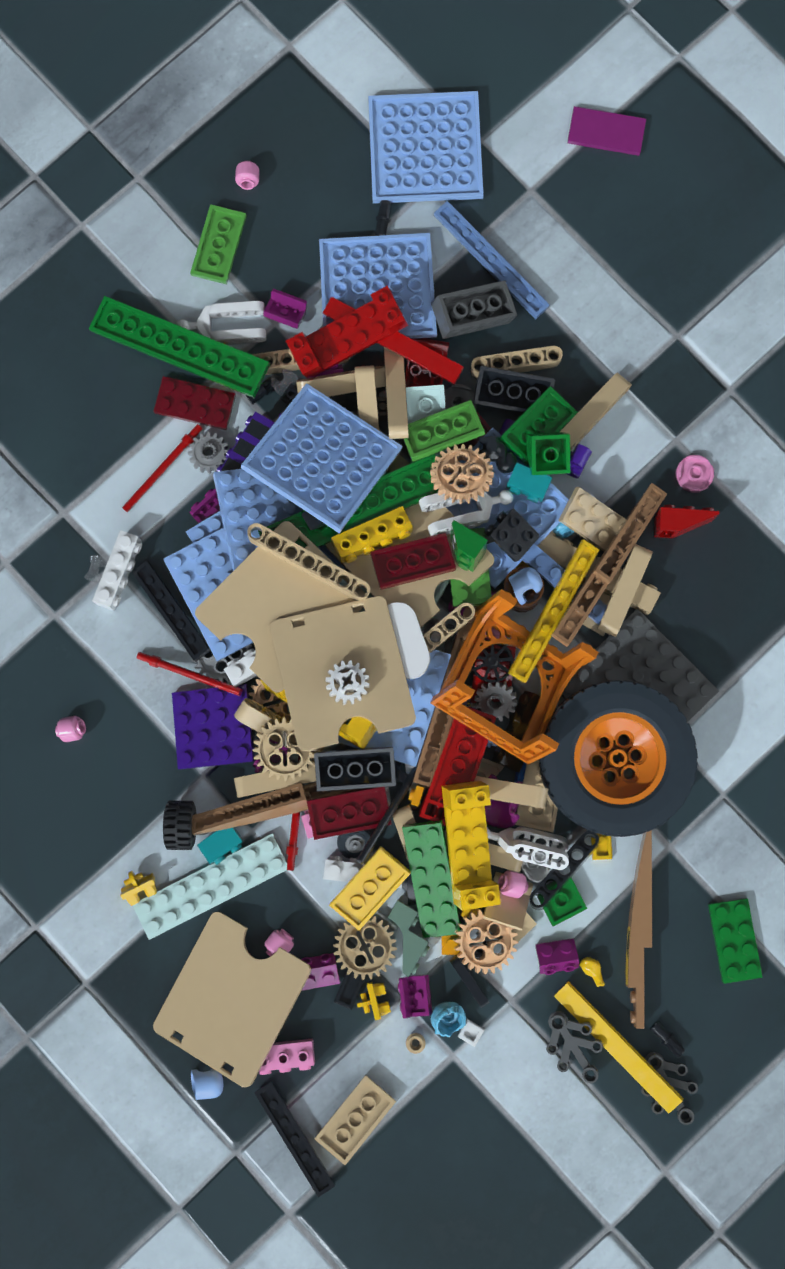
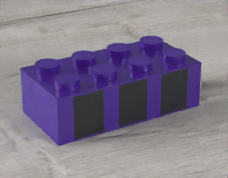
(246, 441)

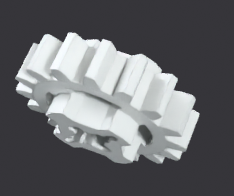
(355, 687)

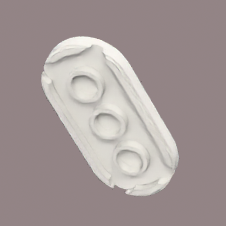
(410, 640)

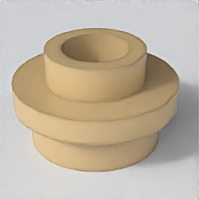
(420, 1047)

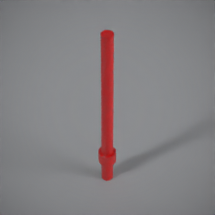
(186, 440)
(156, 661)
(292, 849)

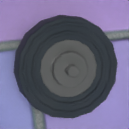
(352, 843)

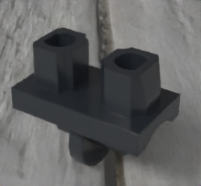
(347, 400)

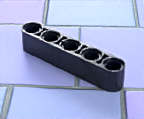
(561, 880)

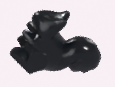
(497, 451)

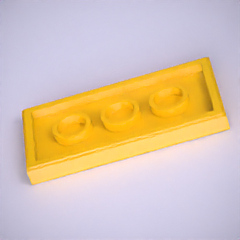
(369, 888)

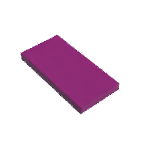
(606, 131)

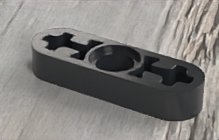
(469, 981)

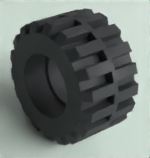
(178, 825)

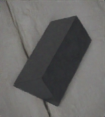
(509, 388)
(355, 769)

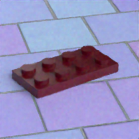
(194, 403)
(413, 561)
(347, 812)

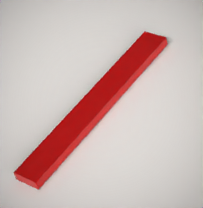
(405, 347)

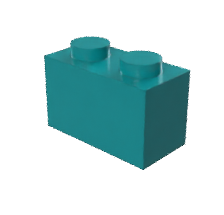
(529, 485)
(220, 844)

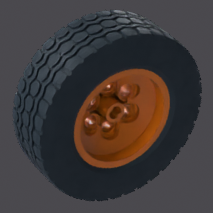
(660, 775)

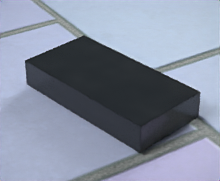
(349, 990)

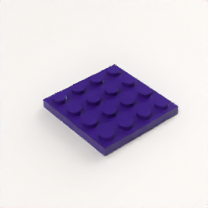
(208, 730)

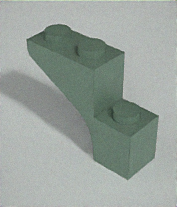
(413, 944)

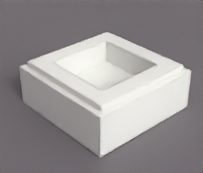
(471, 1032)

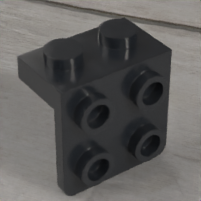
(511, 534)

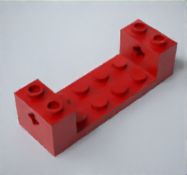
(347, 334)
(456, 765)

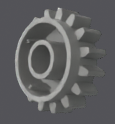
(204, 444)
(496, 690)

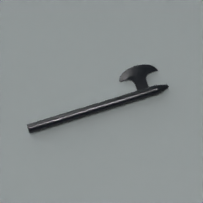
(407, 780)

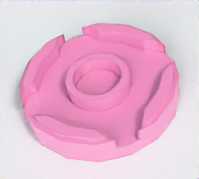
(694, 473)

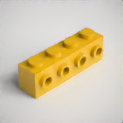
(371, 535)

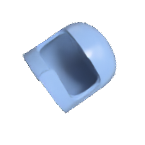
(524, 580)
(206, 1084)

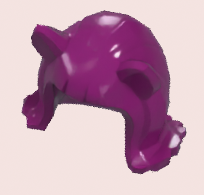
(501, 813)

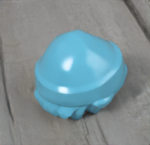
(448, 1018)

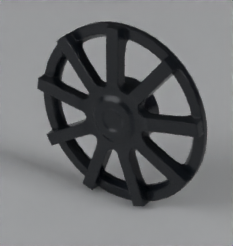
(492, 662)

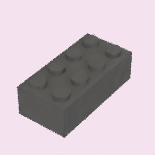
(473, 309)

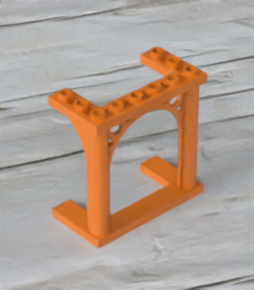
(454, 691)

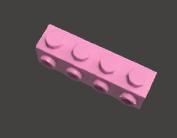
(289, 1055)

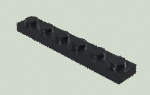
(171, 611)
(295, 1139)

